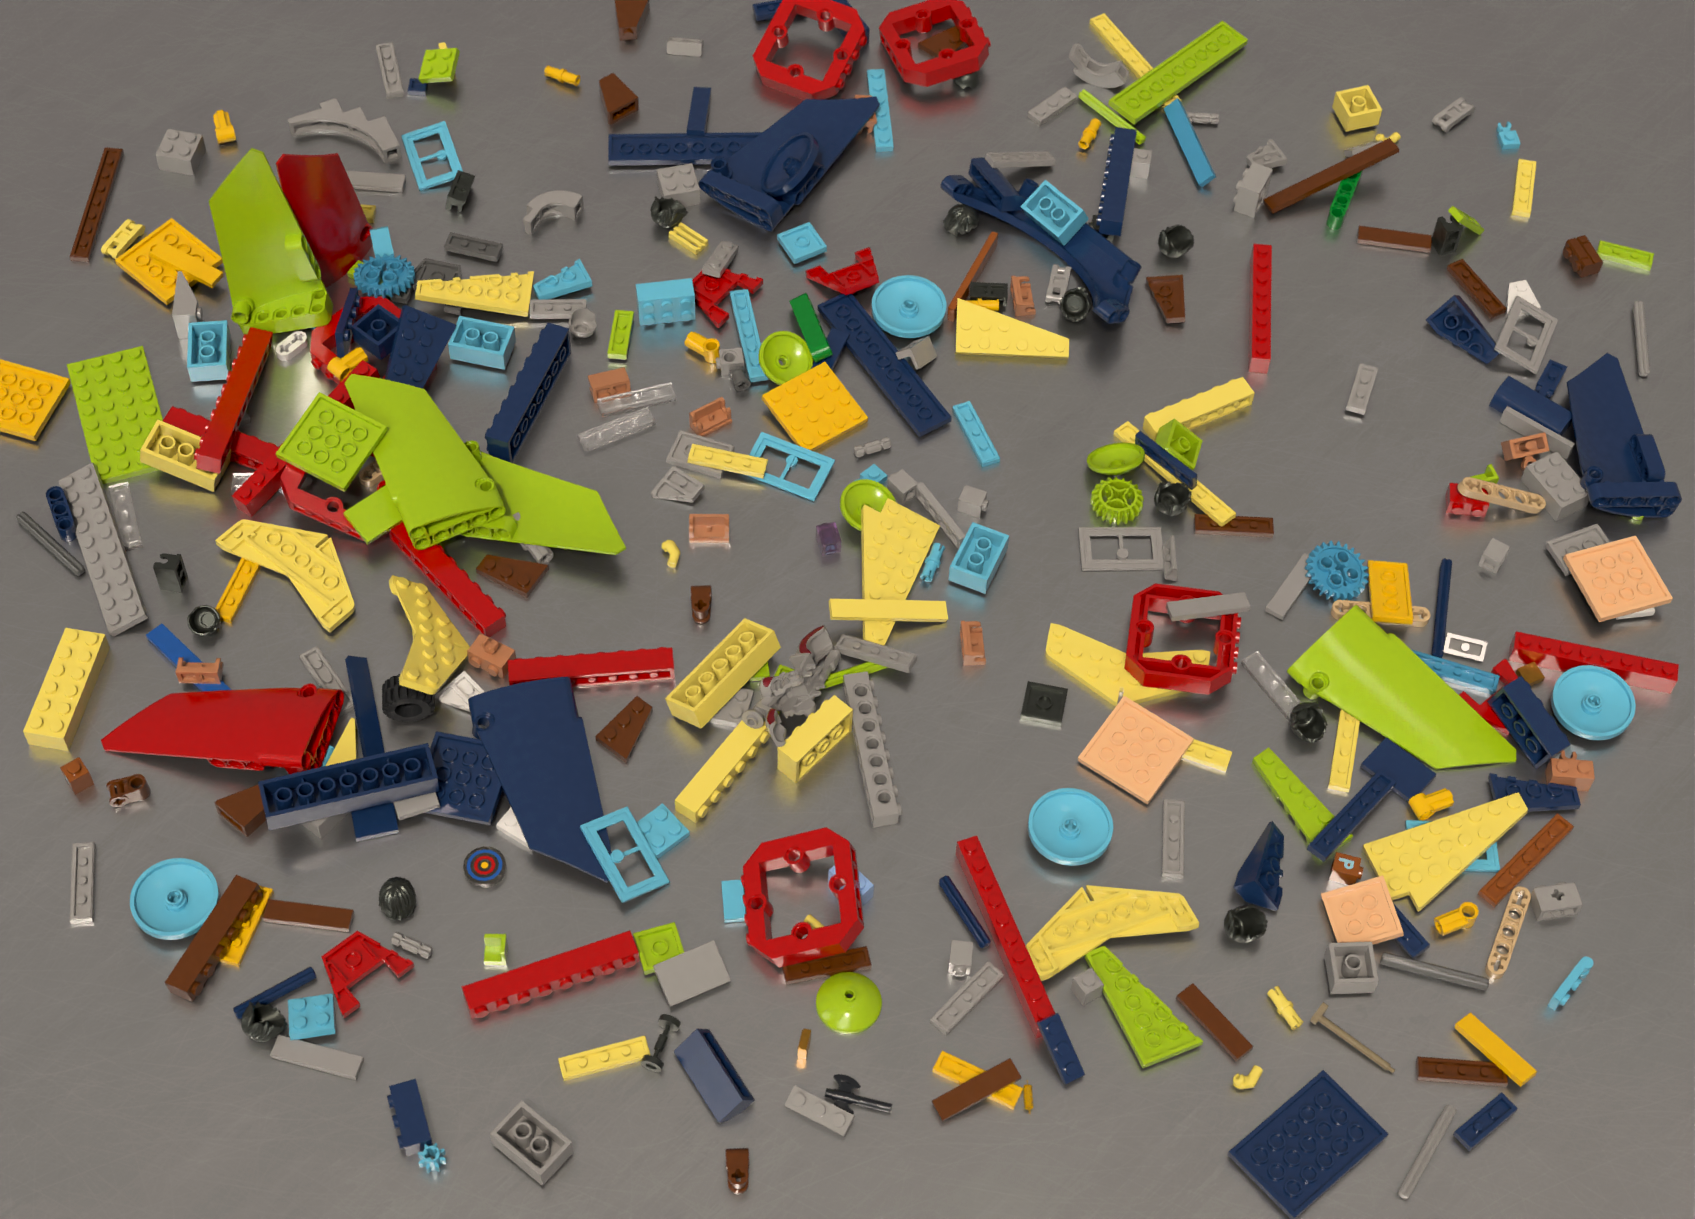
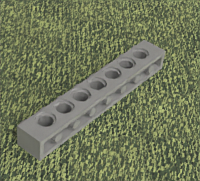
(881, 813)

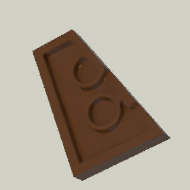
(947, 39)
(1169, 296)

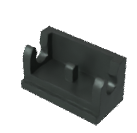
(459, 190)
(1446, 235)
(989, 291)
(172, 574)

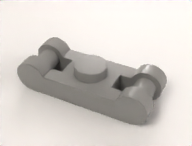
(1453, 114)
(1058, 283)

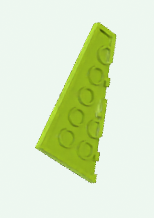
(1142, 1016)

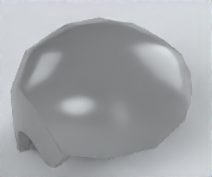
(582, 322)

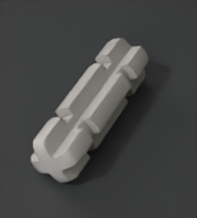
(1203, 118)
(872, 447)
(411, 945)

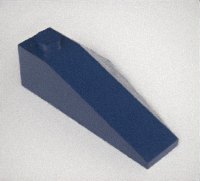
(1462, 327)
(1260, 873)

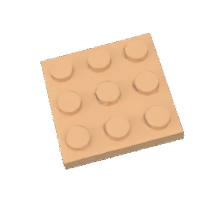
(1362, 912)

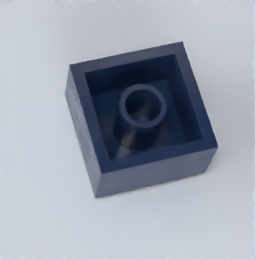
(376, 331)

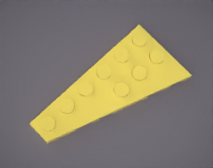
(482, 292)
(995, 334)

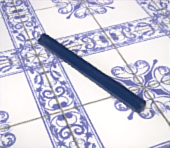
(1442, 608)

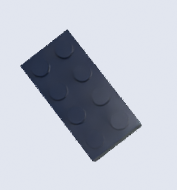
(1529, 722)

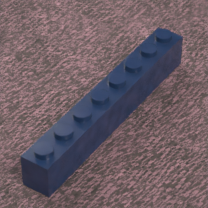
(1117, 181)

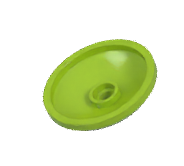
(790, 350)
(1116, 458)
(860, 493)
(844, 1013)

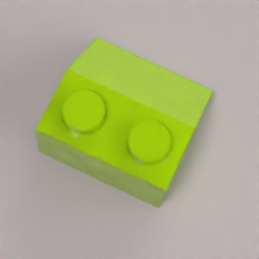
(1179, 442)

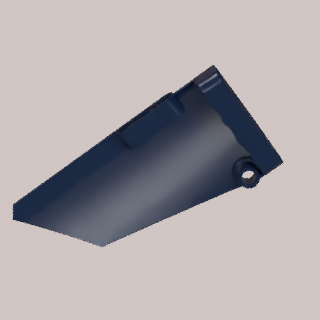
(737, 179)
(1614, 454)
(543, 766)

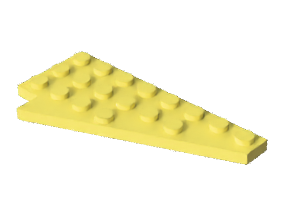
(892, 555)
(1434, 854)

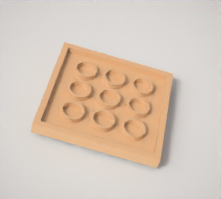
(1617, 578)
(1135, 749)

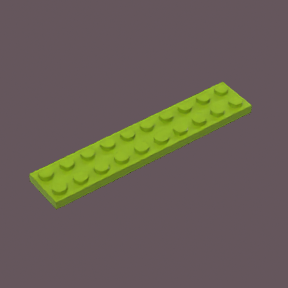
(1177, 72)

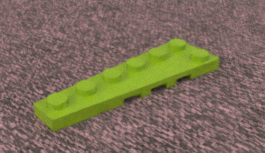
(1298, 800)

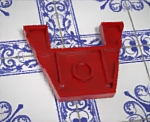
(850, 278)
(712, 290)
(1507, 675)
(355, 960)

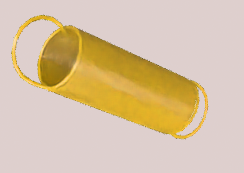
(1028, 1096)

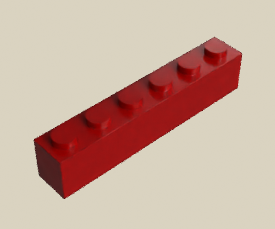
(244, 450)

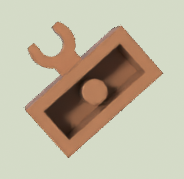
(1525, 448)
(490, 656)
(1570, 772)

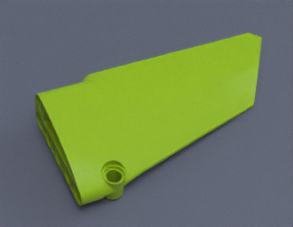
(265, 253)
(425, 463)
(549, 509)
(1396, 695)

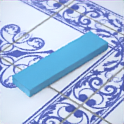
(976, 434)

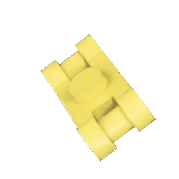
(122, 238)

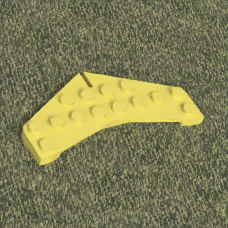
(301, 555)
(436, 642)
(1103, 666)
(1110, 914)

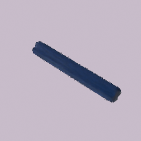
(964, 911)
(277, 990)

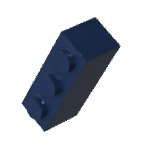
(409, 1117)

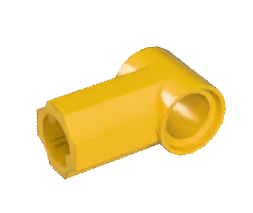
(224, 129)
(707, 347)
(343, 366)
(1426, 805)
(1456, 920)

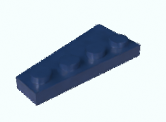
(348, 317)
(1536, 795)

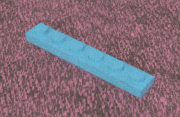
(882, 130)
(747, 333)

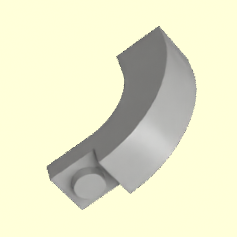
(1097, 73)
(550, 204)

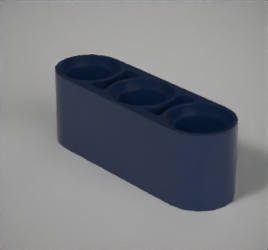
(61, 513)

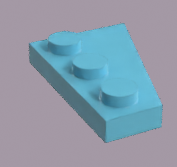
(566, 282)

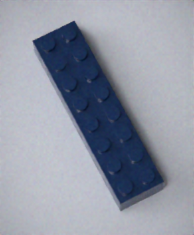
(529, 393)
(348, 786)

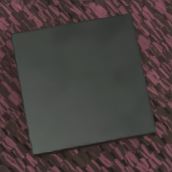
(1044, 703)

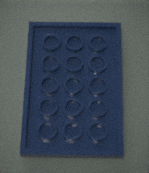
(1307, 1145)

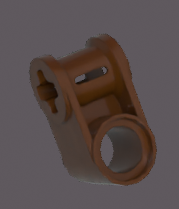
(701, 603)
(127, 790)
(737, 1168)

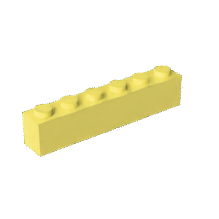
(1202, 407)
(720, 771)

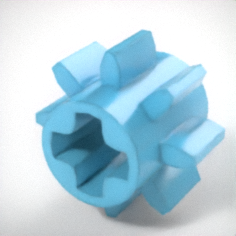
(437, 1154)

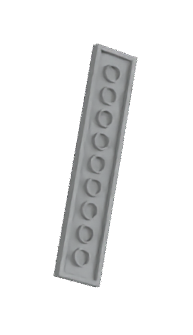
(103, 550)

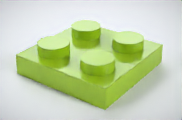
(439, 65)
(657, 945)

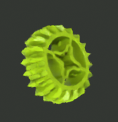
(1116, 507)

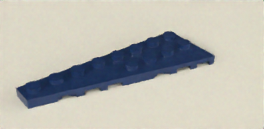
(417, 346)

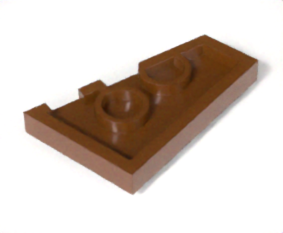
(512, 573)
(624, 729)

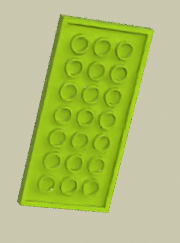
(116, 410)

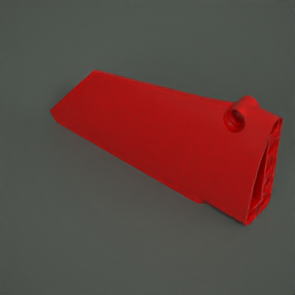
(326, 211)
(236, 727)

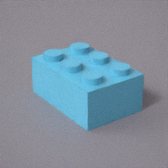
(1054, 212)
(665, 301)
(482, 342)
(208, 350)
(978, 558)

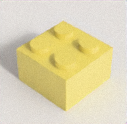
(1357, 108)

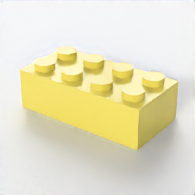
(173, 452)
(815, 738)

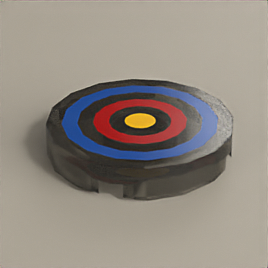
(484, 866)

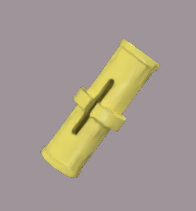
(1285, 1008)

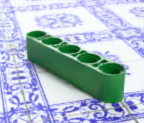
(1343, 201)
(811, 327)

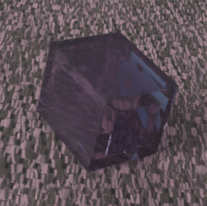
(828, 538)

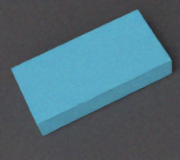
(381, 241)
(733, 901)

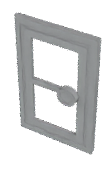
(1541, 344)
(1122, 562)

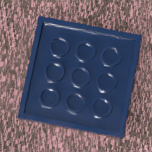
(465, 779)

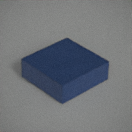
(417, 88)

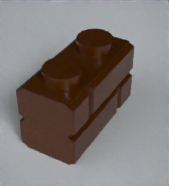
(1582, 256)

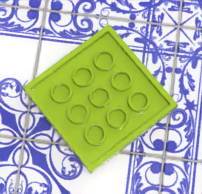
(331, 441)

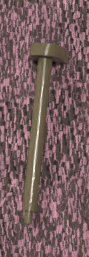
(1318, 1016)

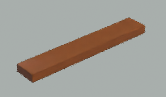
(973, 274)
(1525, 860)

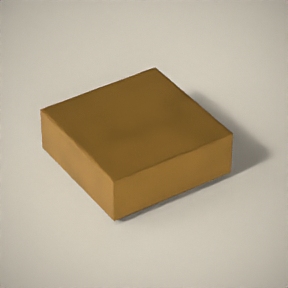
(1530, 673)
(804, 1043)

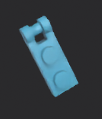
(1571, 982)

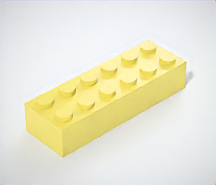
(723, 673)
(66, 689)

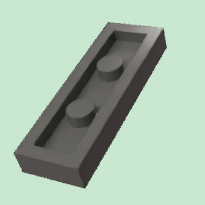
(473, 247)

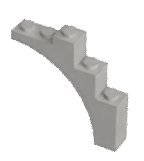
(353, 123)

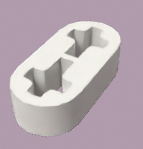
(292, 346)

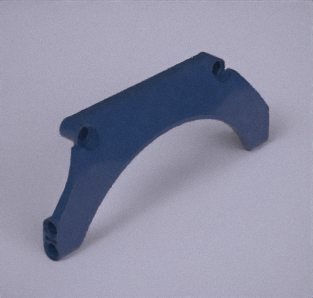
(1092, 256)

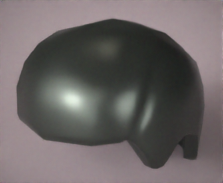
(971, 80)
(204, 620)

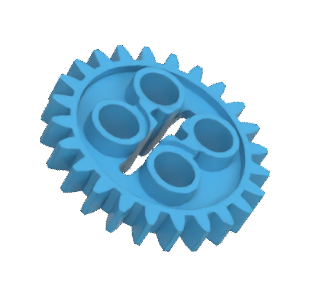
(396, 278)
(1336, 571)

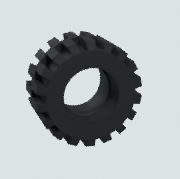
(405, 703)

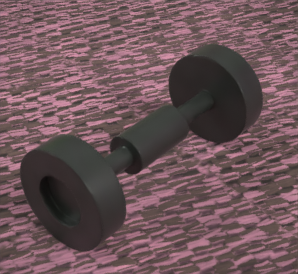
(652, 1062)

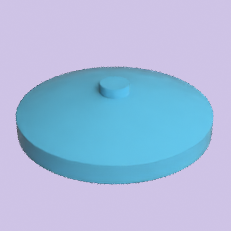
(909, 306)
(1593, 702)
(1070, 826)
(174, 898)

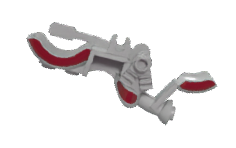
(794, 690)

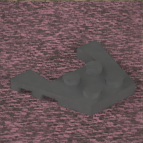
(429, 270)

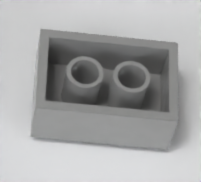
(1557, 484)
(531, 1143)

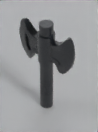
(844, 1096)

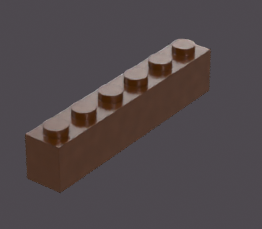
(213, 938)

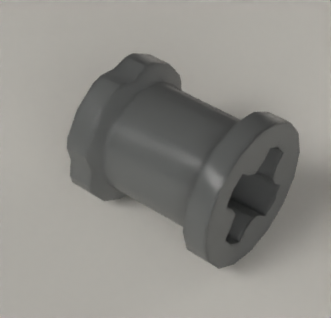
(740, 379)

